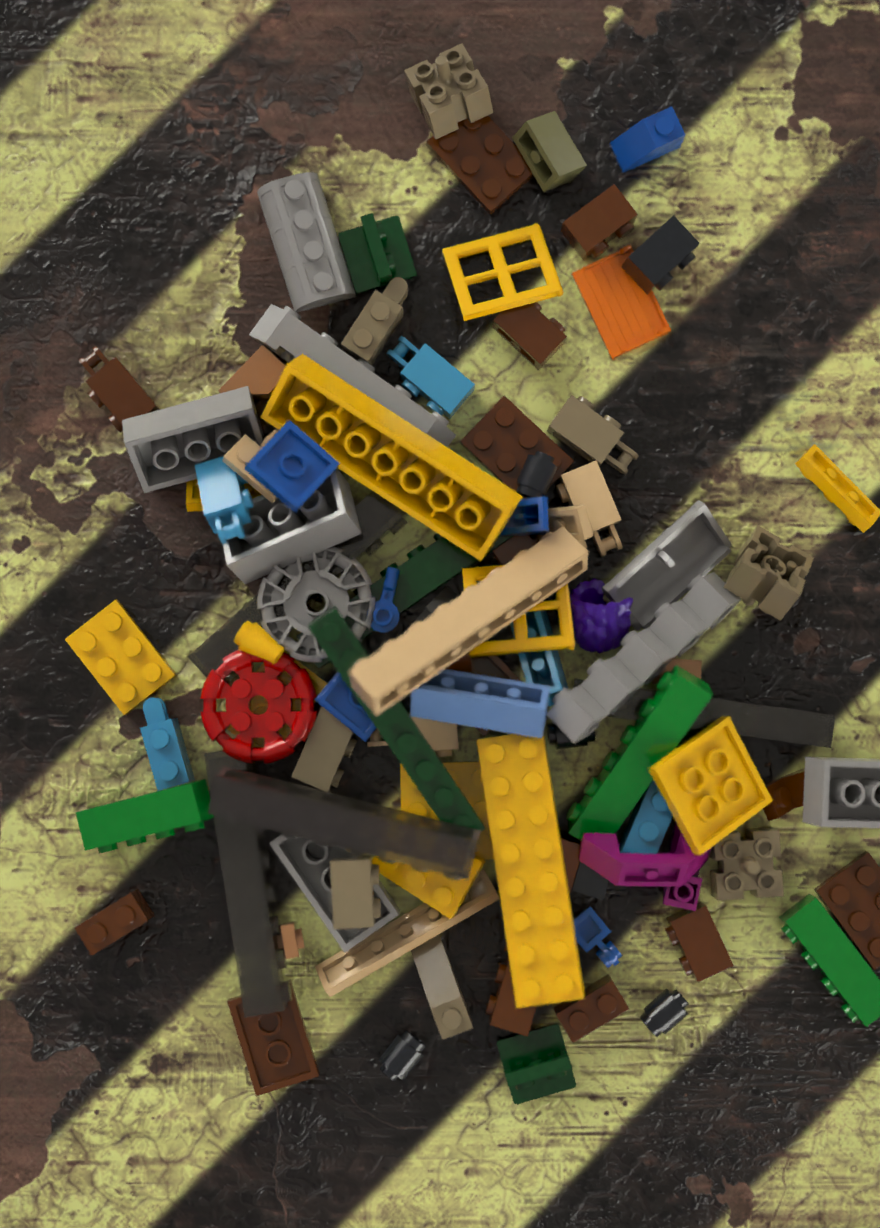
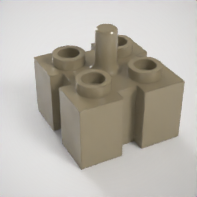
(449, 91)
(768, 573)
(747, 865)

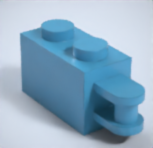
(431, 377)
(224, 499)
(165, 746)

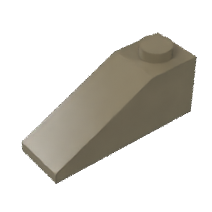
(442, 988)

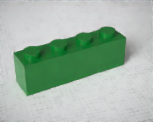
(145, 815)
(835, 957)

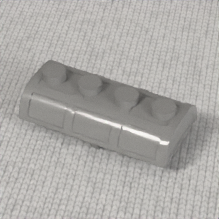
(305, 241)
(669, 564)

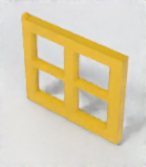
(502, 272)
(522, 642)

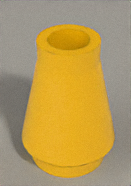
(257, 642)

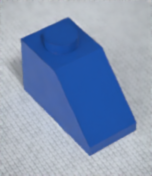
(648, 139)

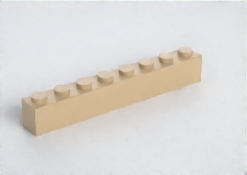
(468, 620)

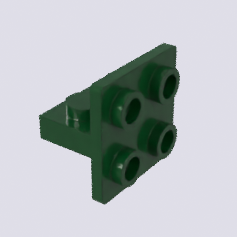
(376, 253)
(536, 1063)

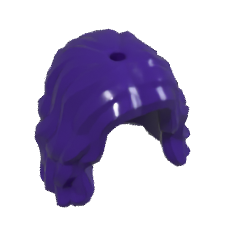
(595, 623)

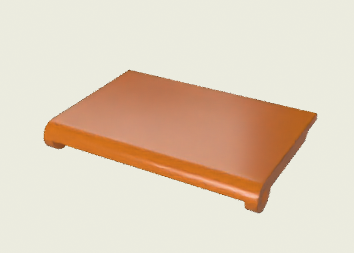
(619, 305)

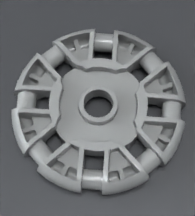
(309, 583)

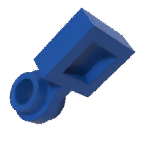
(590, 932)

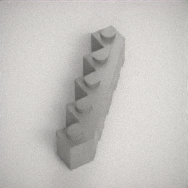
(289, 338)
(642, 657)

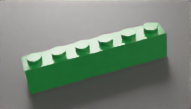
(652, 737)

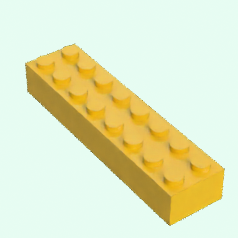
(393, 457)
(530, 870)

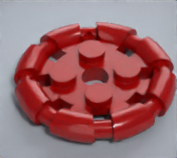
(254, 725)

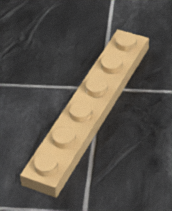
(399, 938)

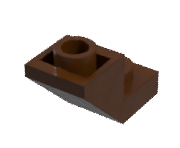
(786, 794)

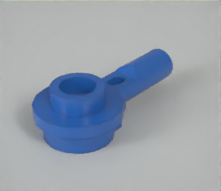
(386, 613)

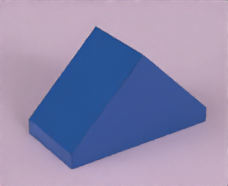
(528, 518)

